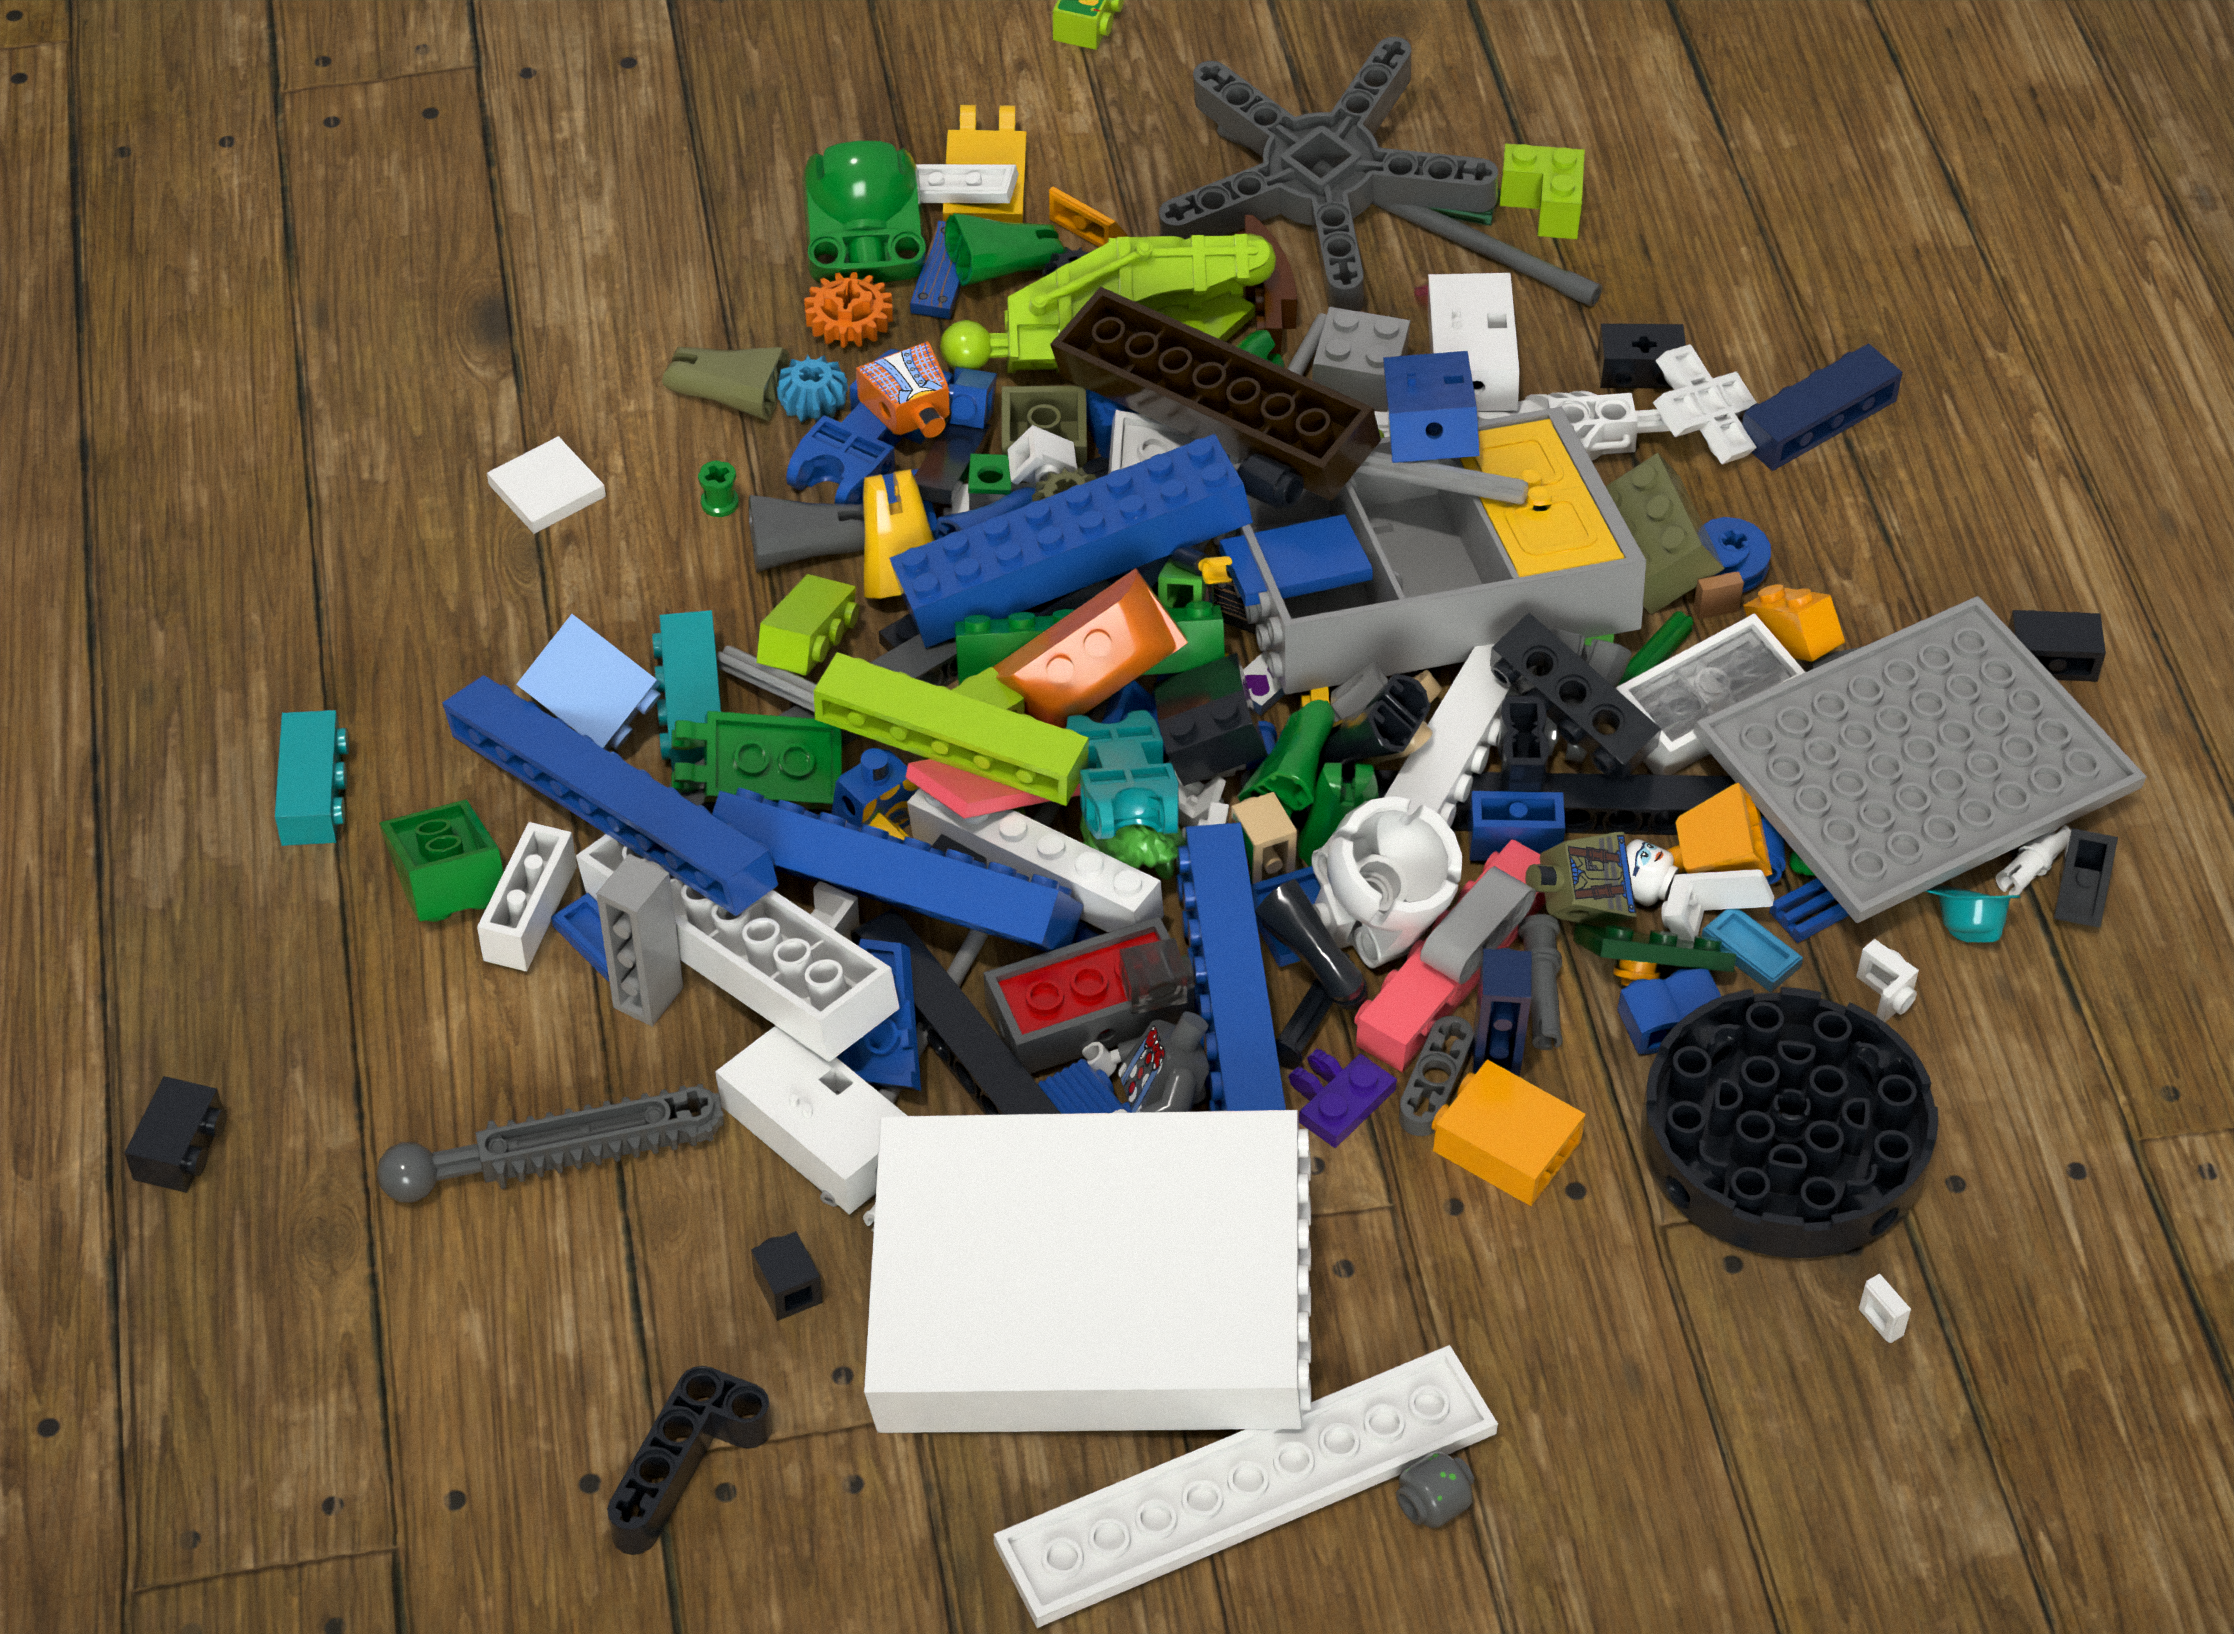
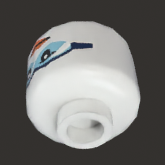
(1650, 871)

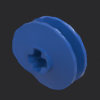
(1740, 549)

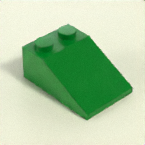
(443, 860)

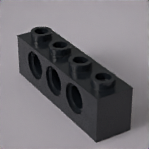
(1534, 645)

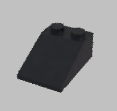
(1208, 720)

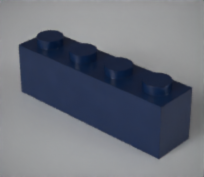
(1821, 406)

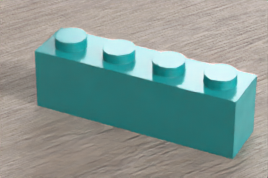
(686, 676)

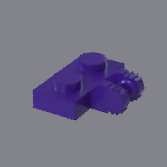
(1347, 1097)

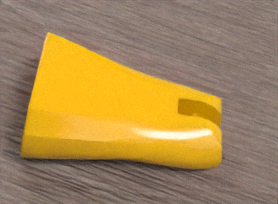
(890, 530)

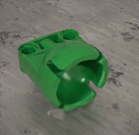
(863, 212)

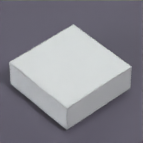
(1884, 1308)

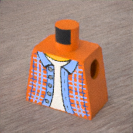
(906, 391)

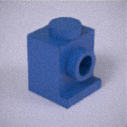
(972, 397)

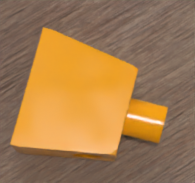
(1722, 835)

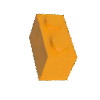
(1799, 620)

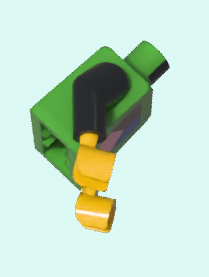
(1191, 577)

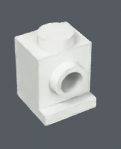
(1038, 454)

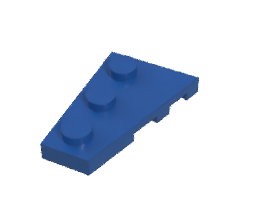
(889, 1050)

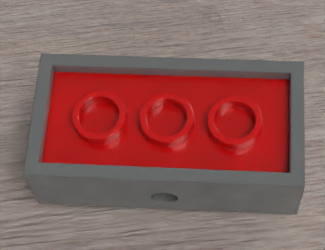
(1072, 997)

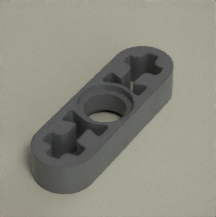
(1434, 1057)

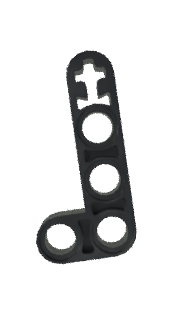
(678, 1461)

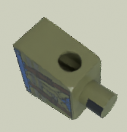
(1586, 880)

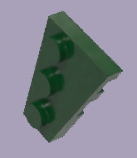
(1656, 947)

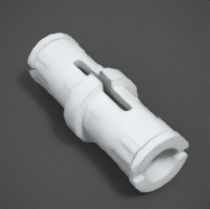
(2033, 860)

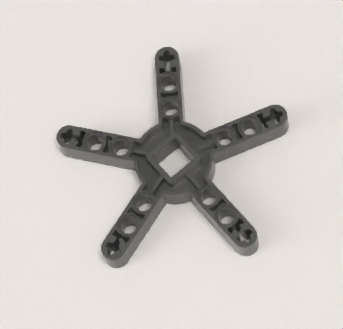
(1342, 140)

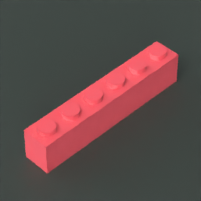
(1418, 995)

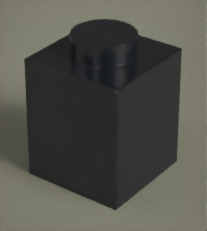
(786, 1275)

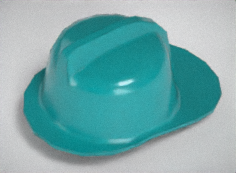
(1972, 914)

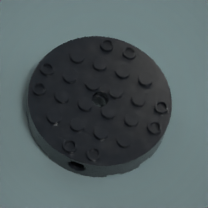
(1788, 1122)

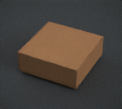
(1718, 595)

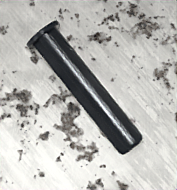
(1303, 1025)

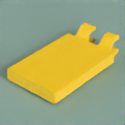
(989, 147)

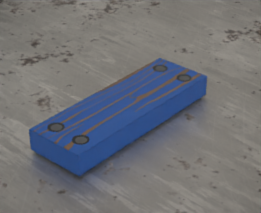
(938, 282)

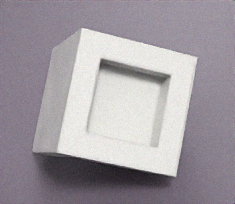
(836, 908)

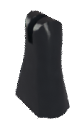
(1380, 726)
(1296, 924)

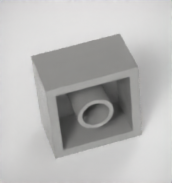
(1353, 353)

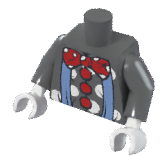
(1159, 1068)

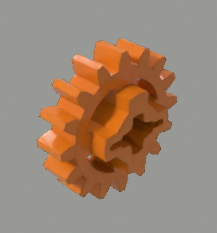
(848, 309)

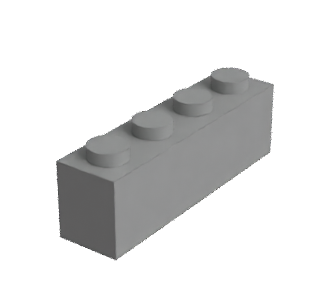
(640, 939)

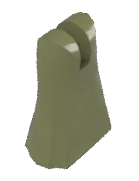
(732, 377)

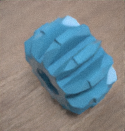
(812, 388)

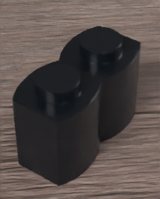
(1523, 744)

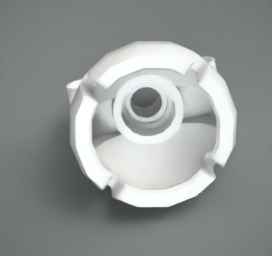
(1390, 874)

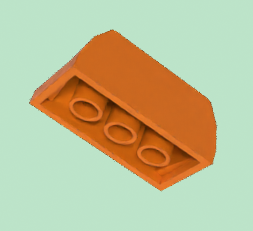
(1092, 652)

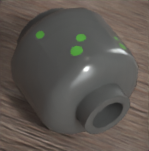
(1435, 1489)

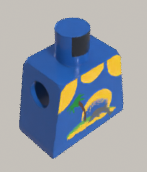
(872, 788)

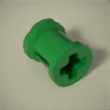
(718, 481)

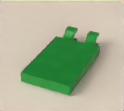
(761, 753)

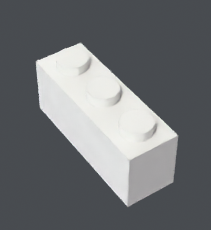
(527, 896)

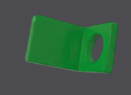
(989, 474)

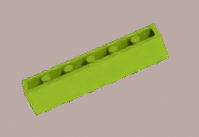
(951, 728)

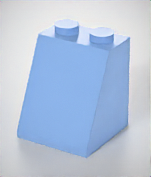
(590, 684)

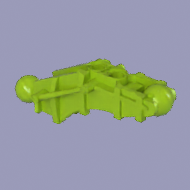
(1143, 269)

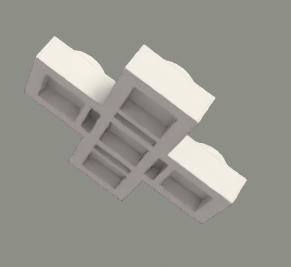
(1705, 404)

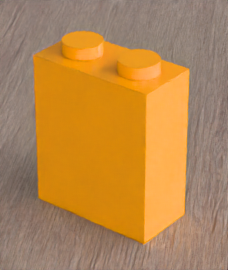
(1507, 1131)

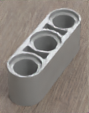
(1477, 922)

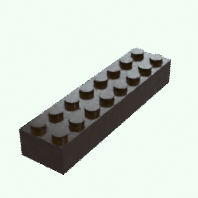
(1215, 389)

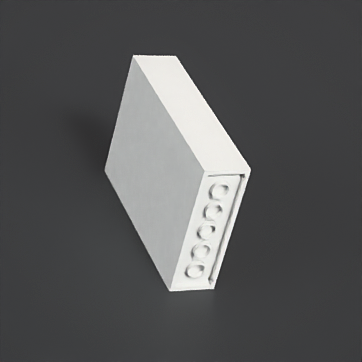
(1090, 1272)

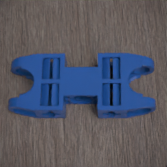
(848, 450)

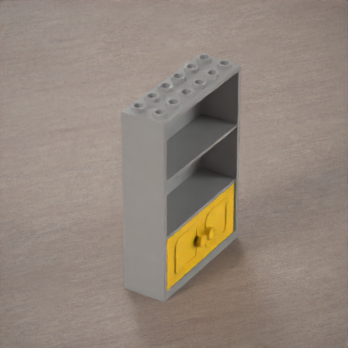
(1455, 564)

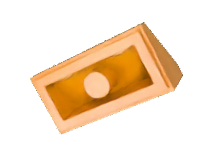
(1082, 219)

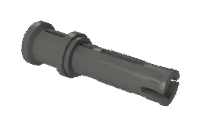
(1540, 936)

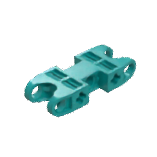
(1126, 776)

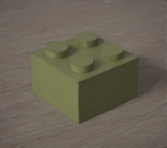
(1051, 408)

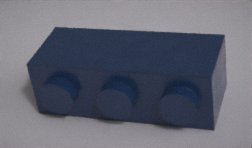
(1502, 1009)

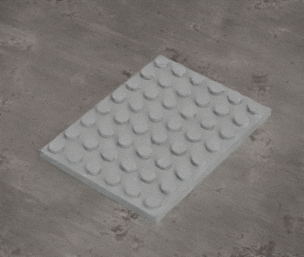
(1918, 757)

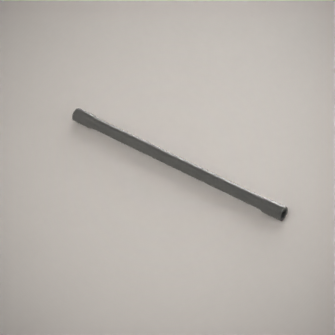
(1564, 281)

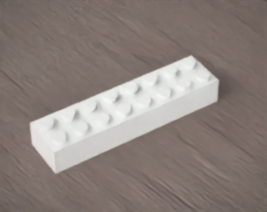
(771, 959)

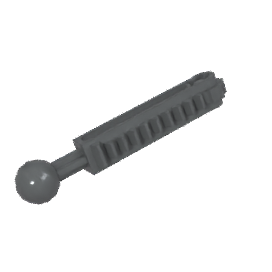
(411, 1170)

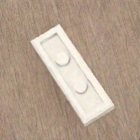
(966, 183)

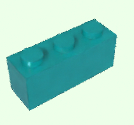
(310, 777)

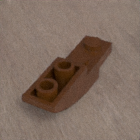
(1277, 294)

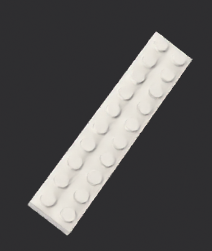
(1241, 1486)

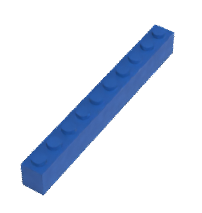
(612, 795)

